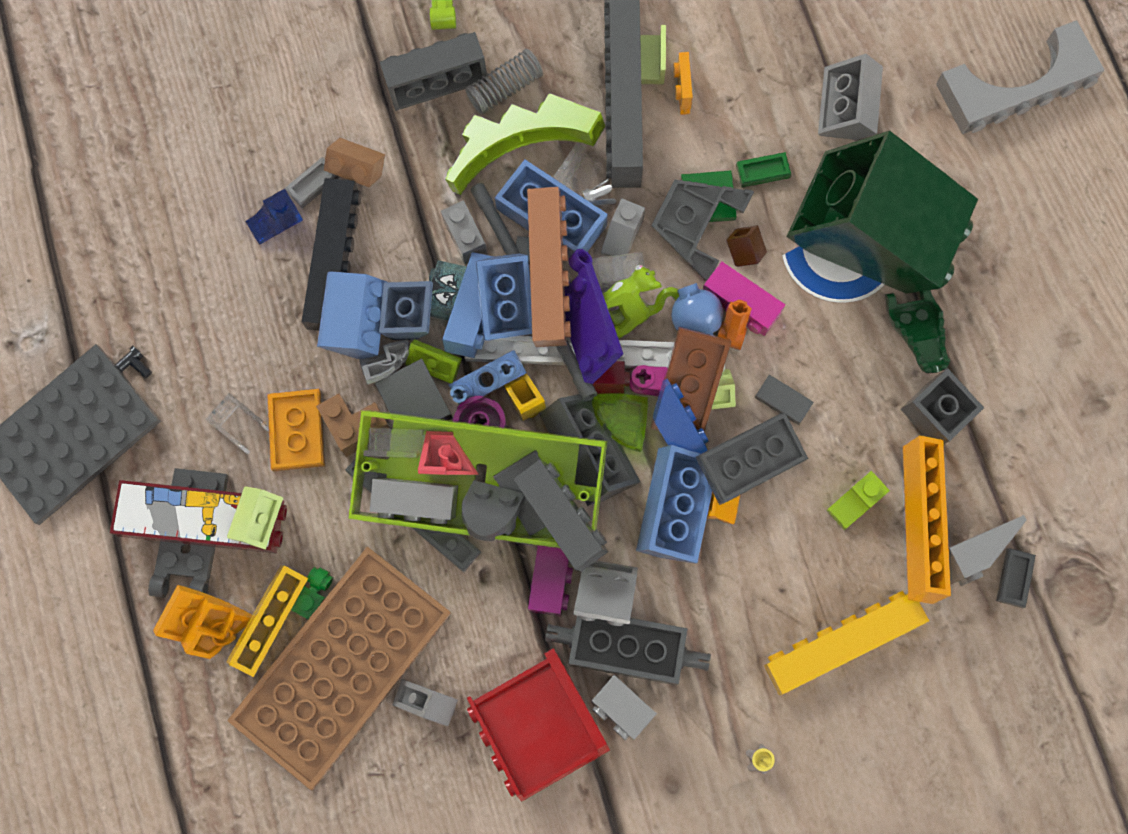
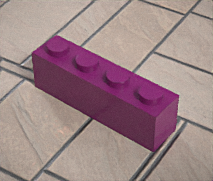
(549, 582)

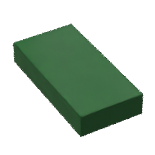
(763, 169)

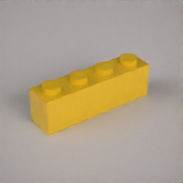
(266, 620)

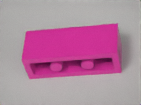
(732, 286)

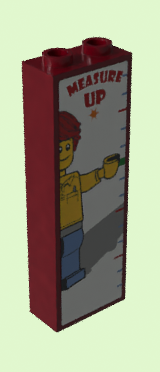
(183, 516)

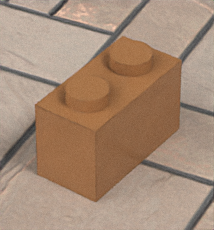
(354, 162)

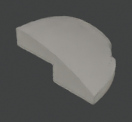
(383, 365)

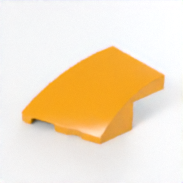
(200, 622)

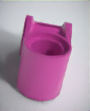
(653, 380)

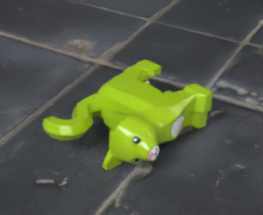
(632, 307)

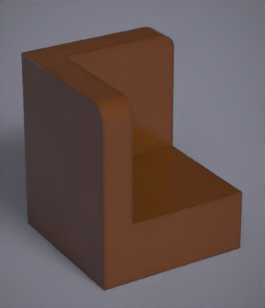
(746, 246)

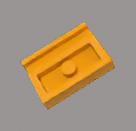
(683, 90)

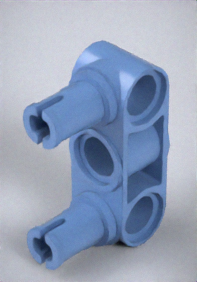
(502, 369)

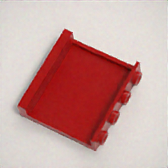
(537, 727)

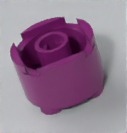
(480, 409)

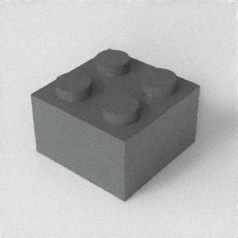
(942, 407)

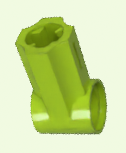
(442, 15)

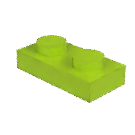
(438, 362)

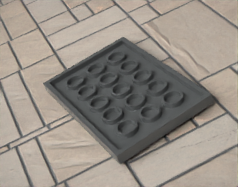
(71, 433)

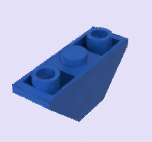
(676, 421)

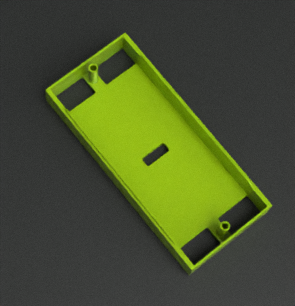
(483, 445)

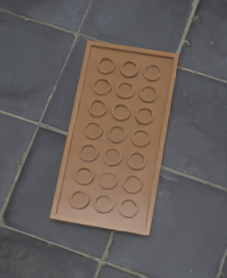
(339, 668)

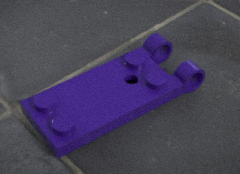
(591, 324)

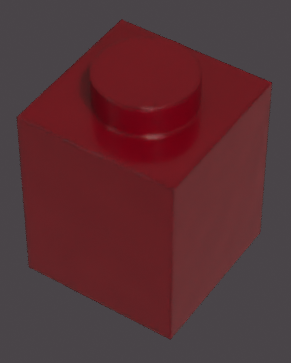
(613, 380)

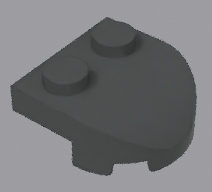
(490, 510)

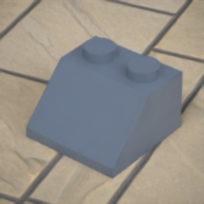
(406, 310)

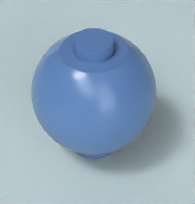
(697, 310)

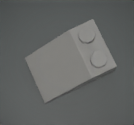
(979, 553)

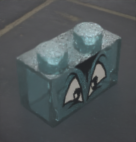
(446, 285)

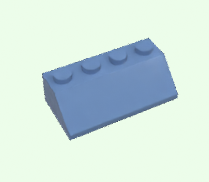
(675, 507)

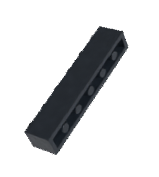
(331, 243)

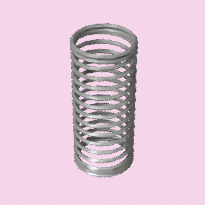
(482, 101)

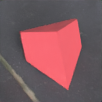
(444, 456)

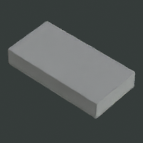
(309, 183)

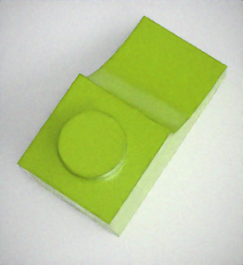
(858, 500)

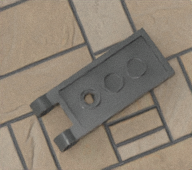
(170, 555)

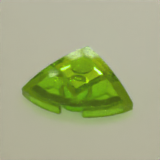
(624, 417)

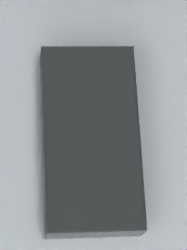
(784, 399)
(1016, 578)

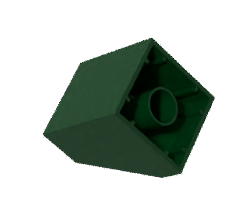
(885, 214)

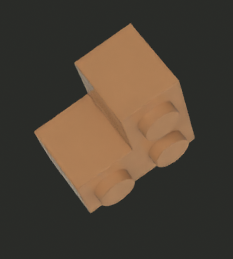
(345, 425)

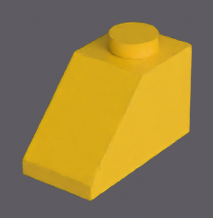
(525, 397)

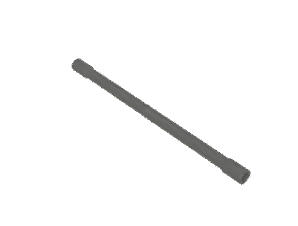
(486, 204)

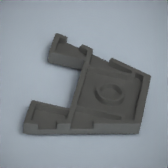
(687, 214)

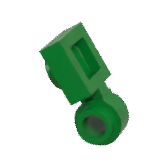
(309, 598)

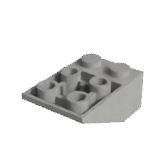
(606, 593)

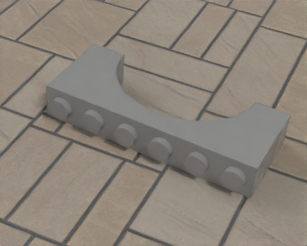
(979, 103)

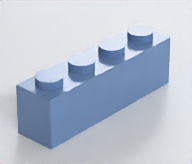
(465, 328)

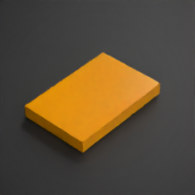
(295, 430)

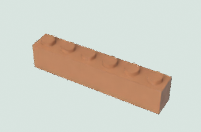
(547, 267)

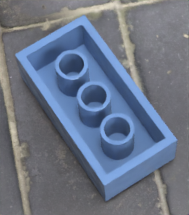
(583, 218)

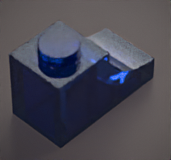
(274, 217)

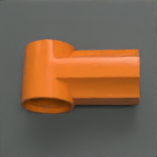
(735, 323)

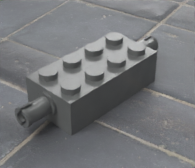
(631, 650)

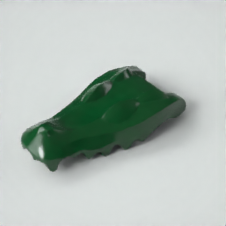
(922, 329)

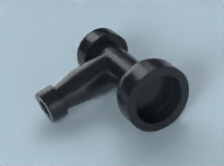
(133, 358)

